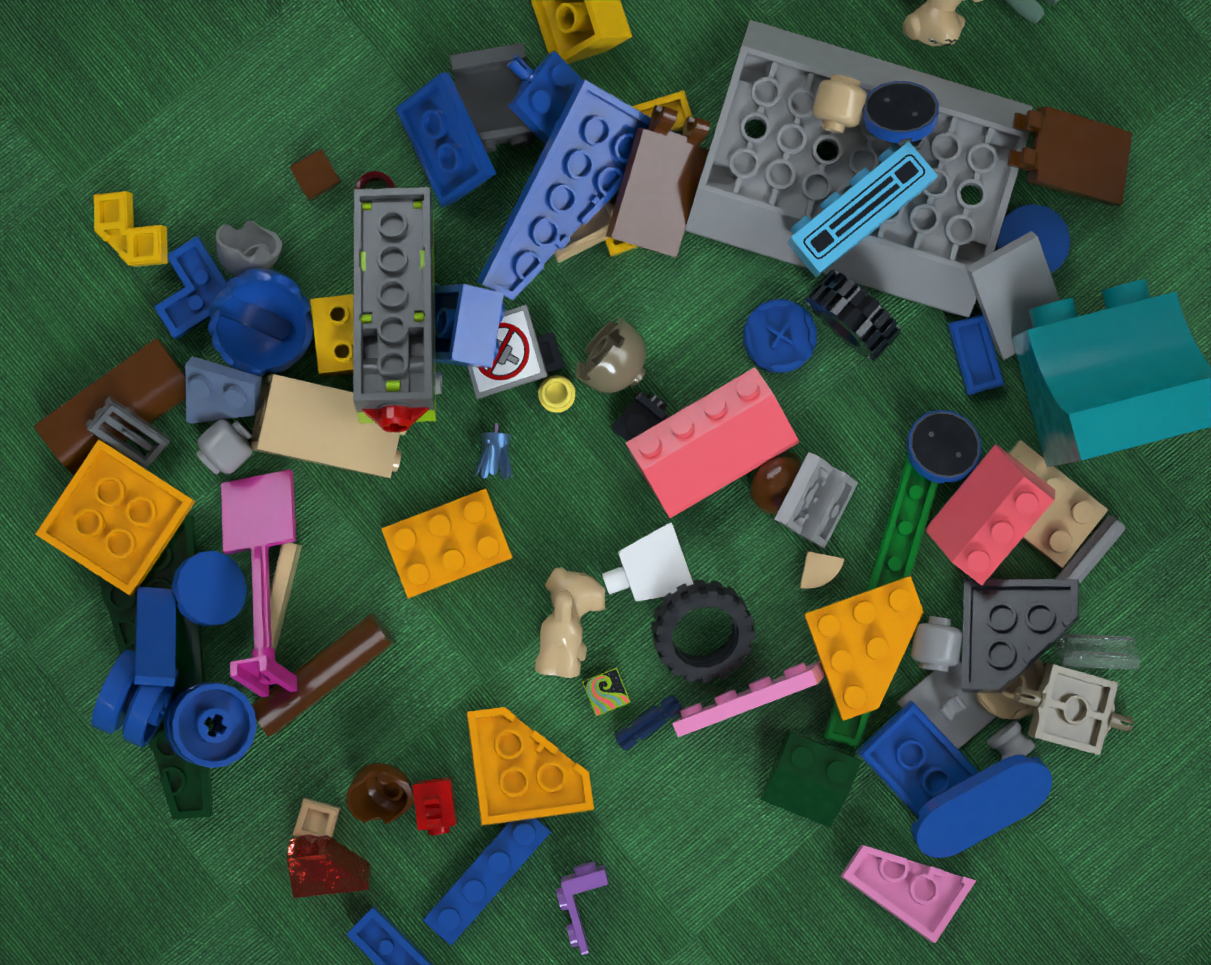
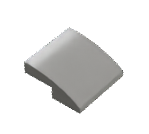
(816, 500)

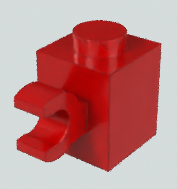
(435, 805)

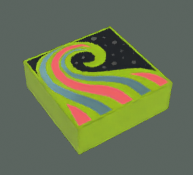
(606, 691)

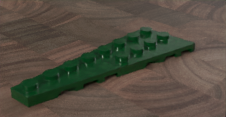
(184, 783)

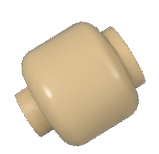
(839, 103)

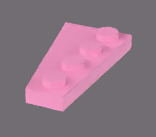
(760, 693)

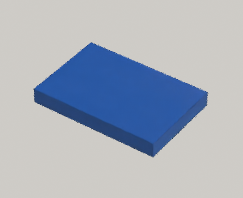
(445, 140)
(915, 758)

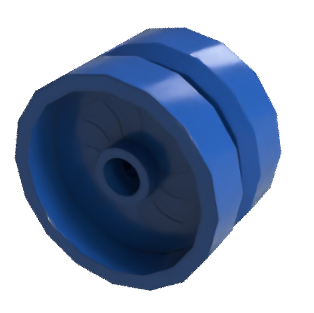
(130, 704)
(232, 728)

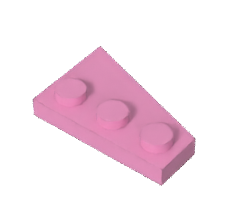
(909, 890)

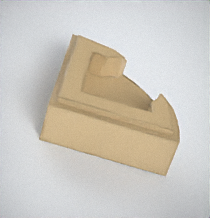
(819, 569)

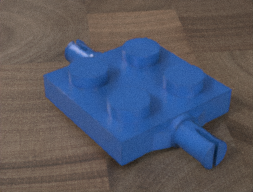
(542, 92)

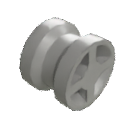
(1011, 741)

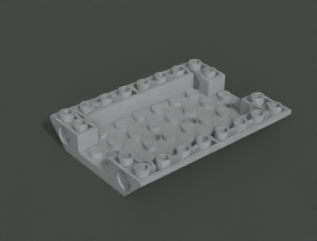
(767, 184)

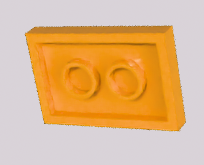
(447, 543)

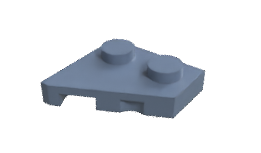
(219, 392)

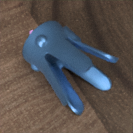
(494, 454)

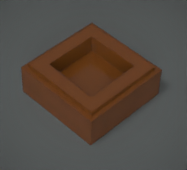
(315, 175)

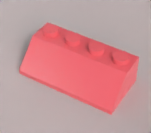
(712, 442)

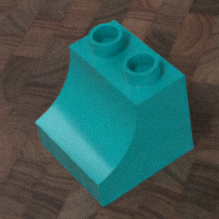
(1112, 374)

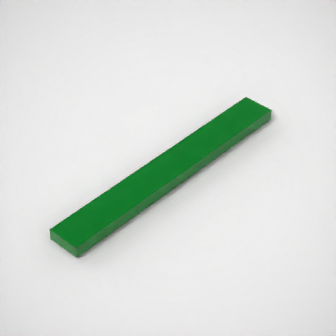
(892, 562)

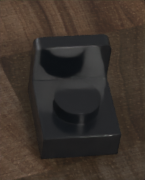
(640, 416)

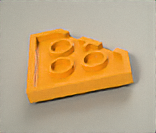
(864, 643)
(521, 771)

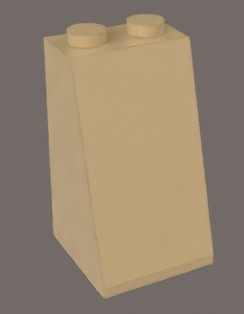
(321, 428)

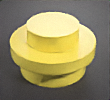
(556, 394)

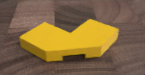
(116, 226)

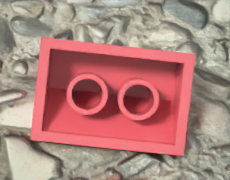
(990, 514)

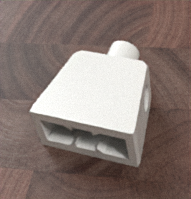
(650, 566)

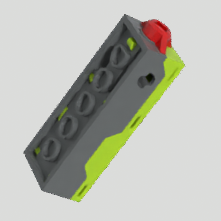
(394, 307)

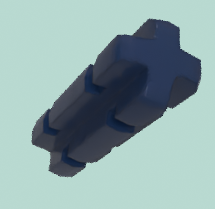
(648, 722)

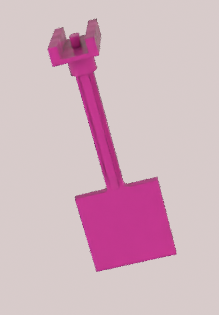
(254, 517)

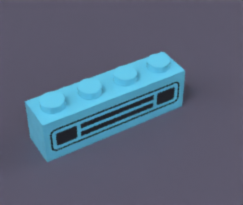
(862, 208)

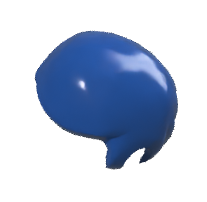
(261, 322)

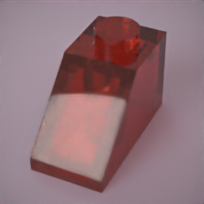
(324, 867)

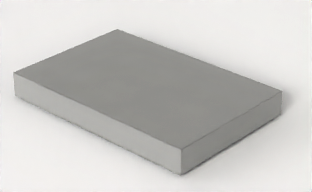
(1009, 286)

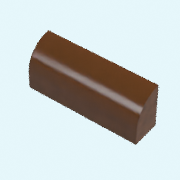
(144, 383)
(323, 674)

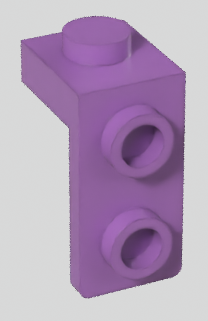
(585, 878)

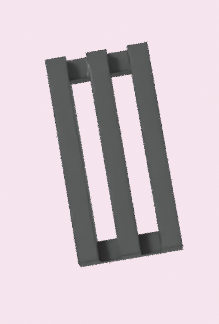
(103, 415)

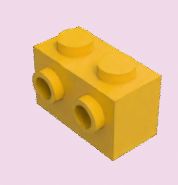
(334, 334)

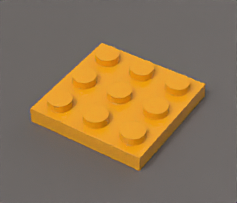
(115, 517)

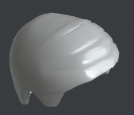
(247, 247)

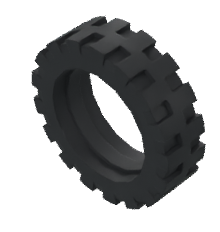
(712, 664)

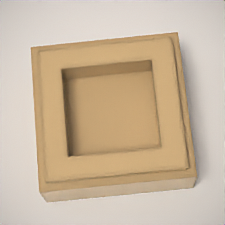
(316, 818)

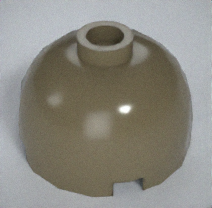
(614, 358)

